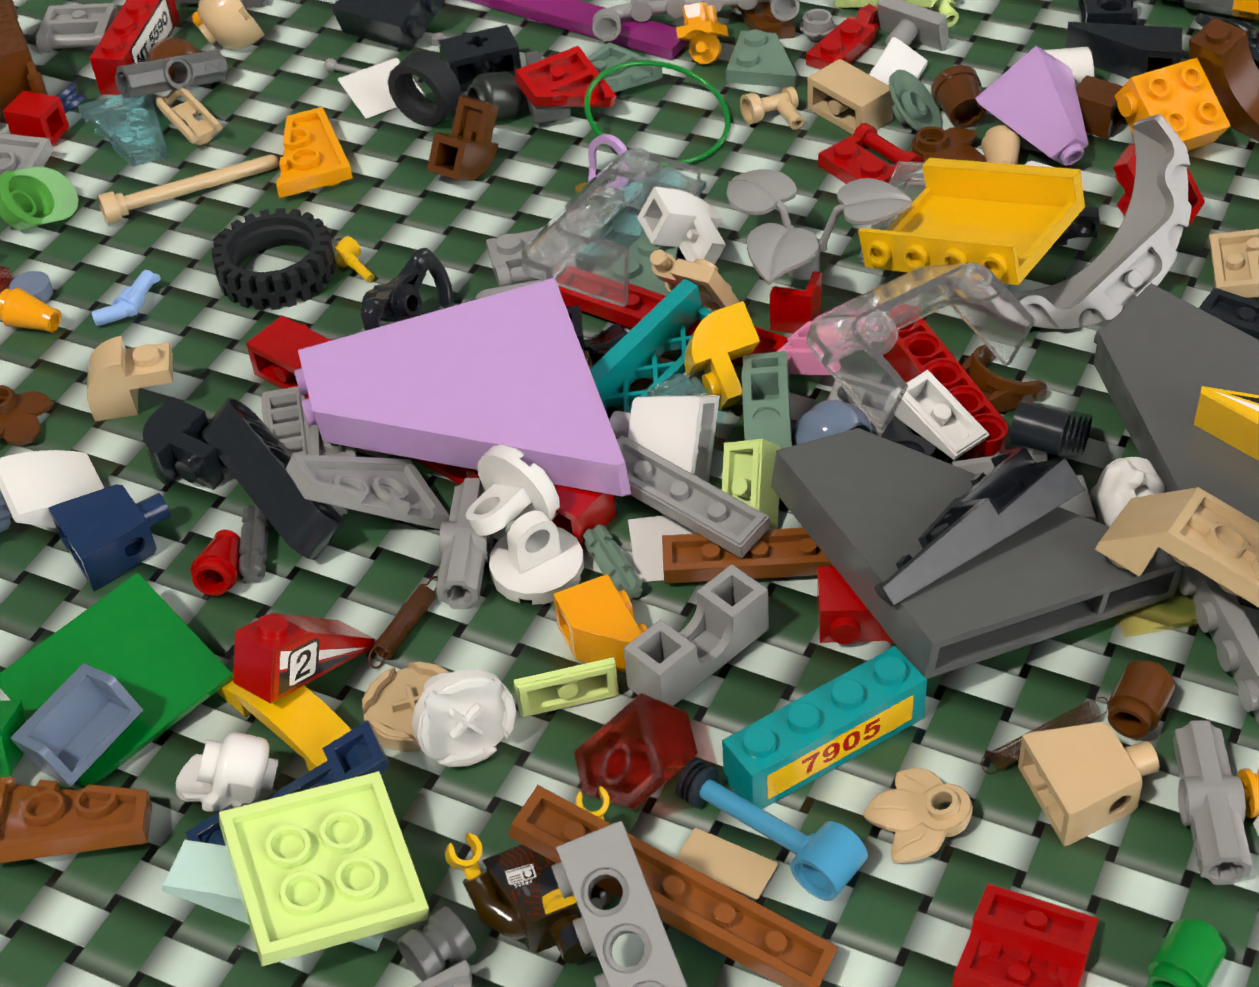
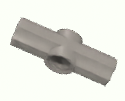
(462, 550)
(1211, 803)

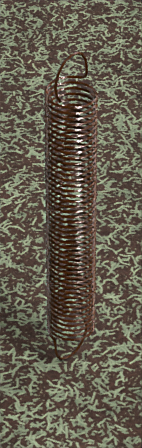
(1019, 738)

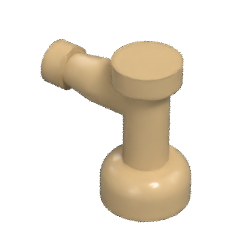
(786, 102)

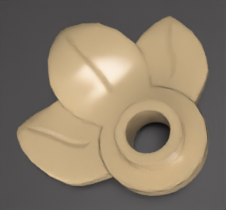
(915, 816)

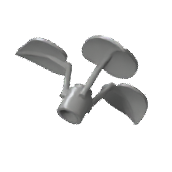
(794, 250)

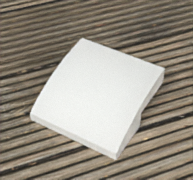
(43, 479)

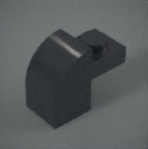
(177, 445)

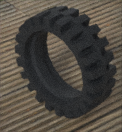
(277, 285)

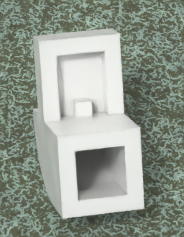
(684, 222)

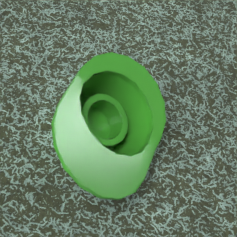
(36, 197)

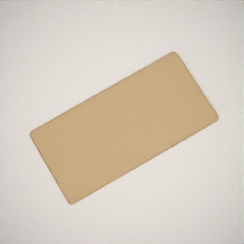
(727, 863)

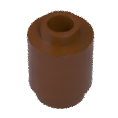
(1140, 698)

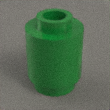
(1187, 956)

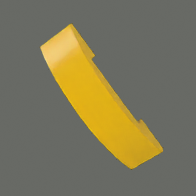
(296, 718)

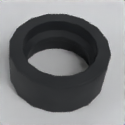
(437, 77)

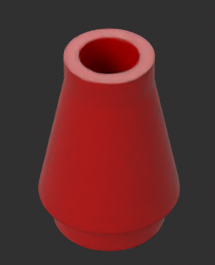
(217, 565)

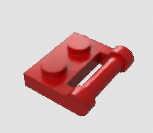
(851, 161)

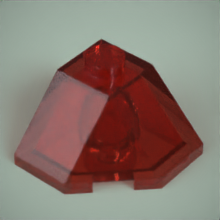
(636, 752)

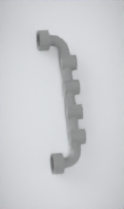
(607, 22)

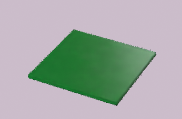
(139, 644)

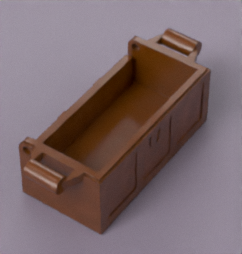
(16, 63)

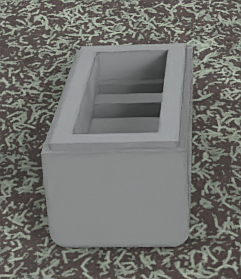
(286, 418)

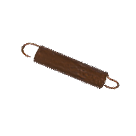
(404, 622)

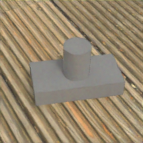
(913, 23)

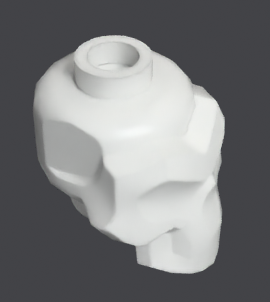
(1121, 482)
(228, 772)

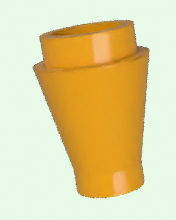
(26, 311)

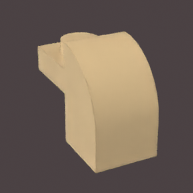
(119, 372)

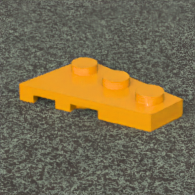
(310, 154)

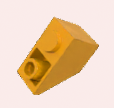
(597, 621)

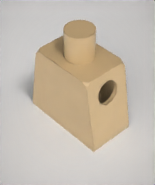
(1084, 776)

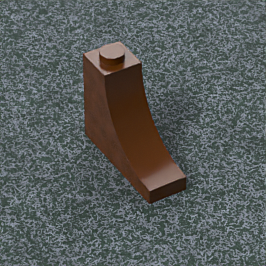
(1231, 73)

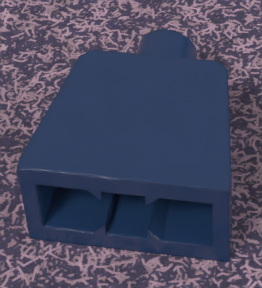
(108, 531)

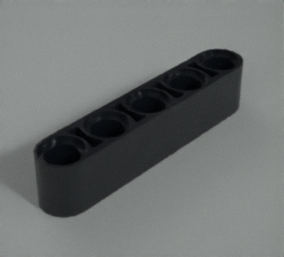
(1050, 429)
(260, 468)

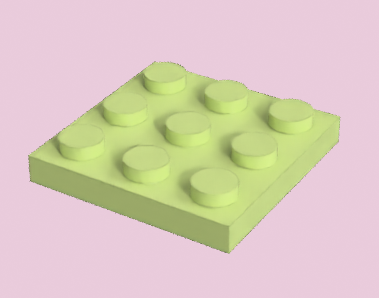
(322, 868)

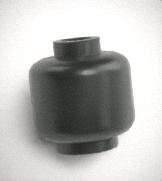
(500, 90)

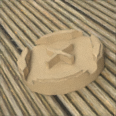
(391, 703)

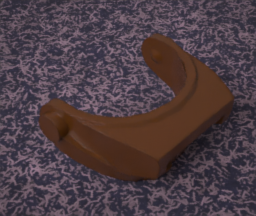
(1000, 391)

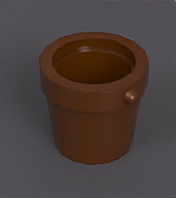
(956, 94)

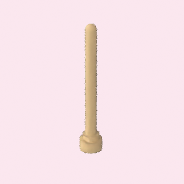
(116, 205)

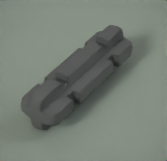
(253, 545)

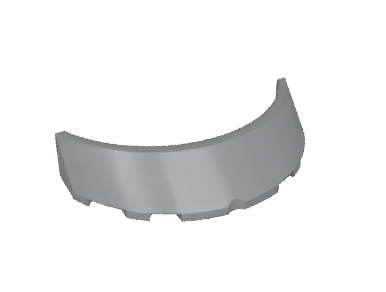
(1141, 247)

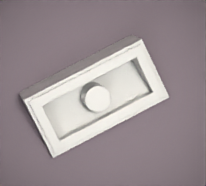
(898, 56)

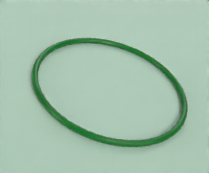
(670, 66)

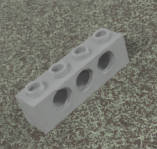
(610, 855)

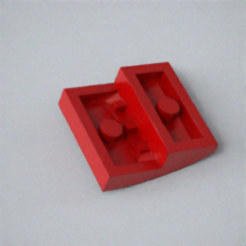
(1024, 943)

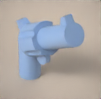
(128, 301)

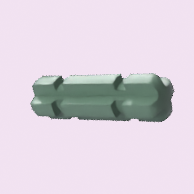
(612, 561)

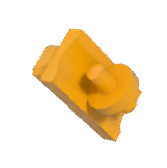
(701, 32)

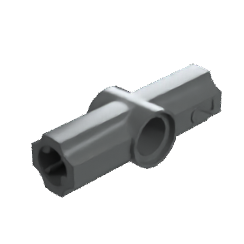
(154, 76)

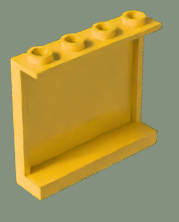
(979, 216)

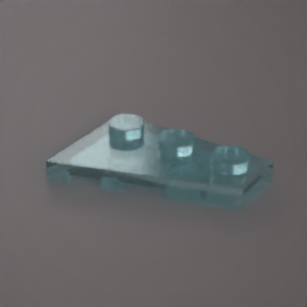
(129, 125)

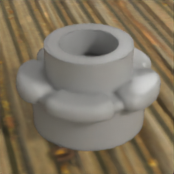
(817, 24)

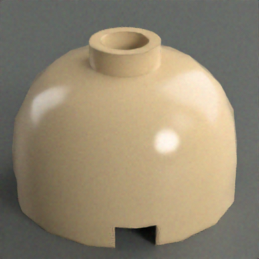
(228, 24)

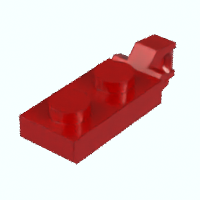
(846, 40)

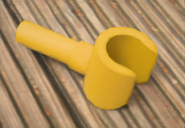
(348, 255)

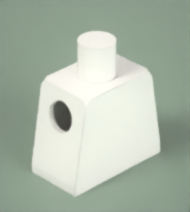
(673, 428)

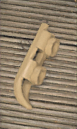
(184, 116)

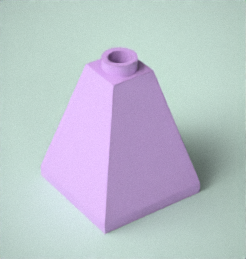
(1041, 105)

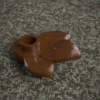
(946, 144)
(19, 415)

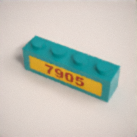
(824, 728)

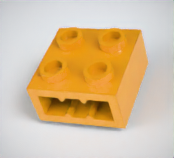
(1181, 97)

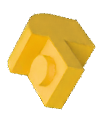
(717, 341)

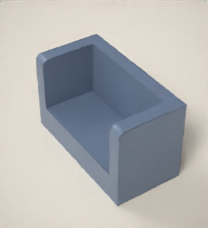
(77, 724)

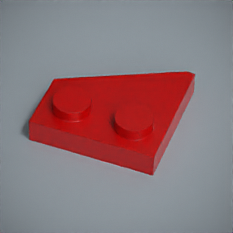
(563, 81)

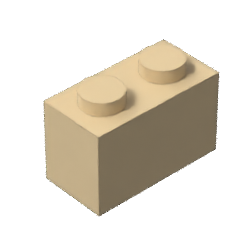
(849, 97)

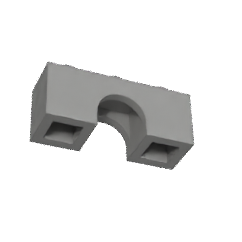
(726, 620)

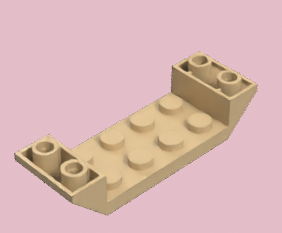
(1197, 534)

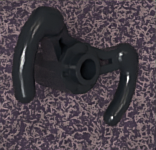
(401, 297)

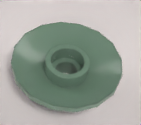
(913, 101)

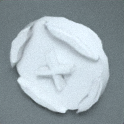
(510, 491)
(535, 560)
(463, 717)

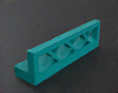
(646, 343)

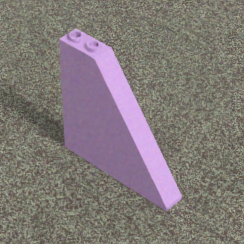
(470, 382)

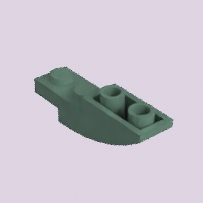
(766, 398)

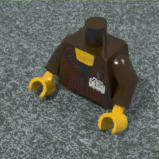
(521, 895)

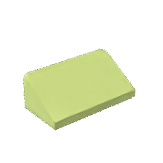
(749, 474)
(566, 687)

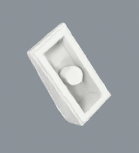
(939, 416)

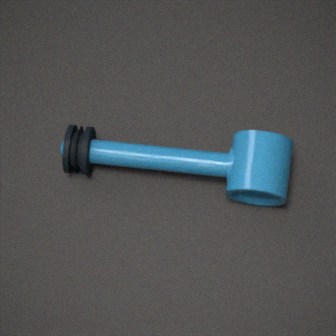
(822, 860)

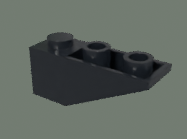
(1127, 48)

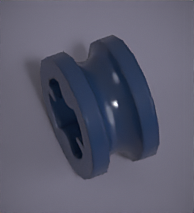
(70, 97)

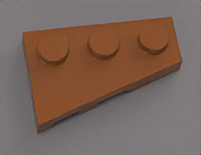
(63, 821)

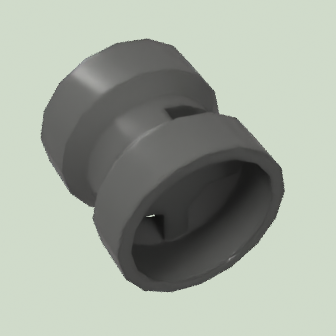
(441, 942)

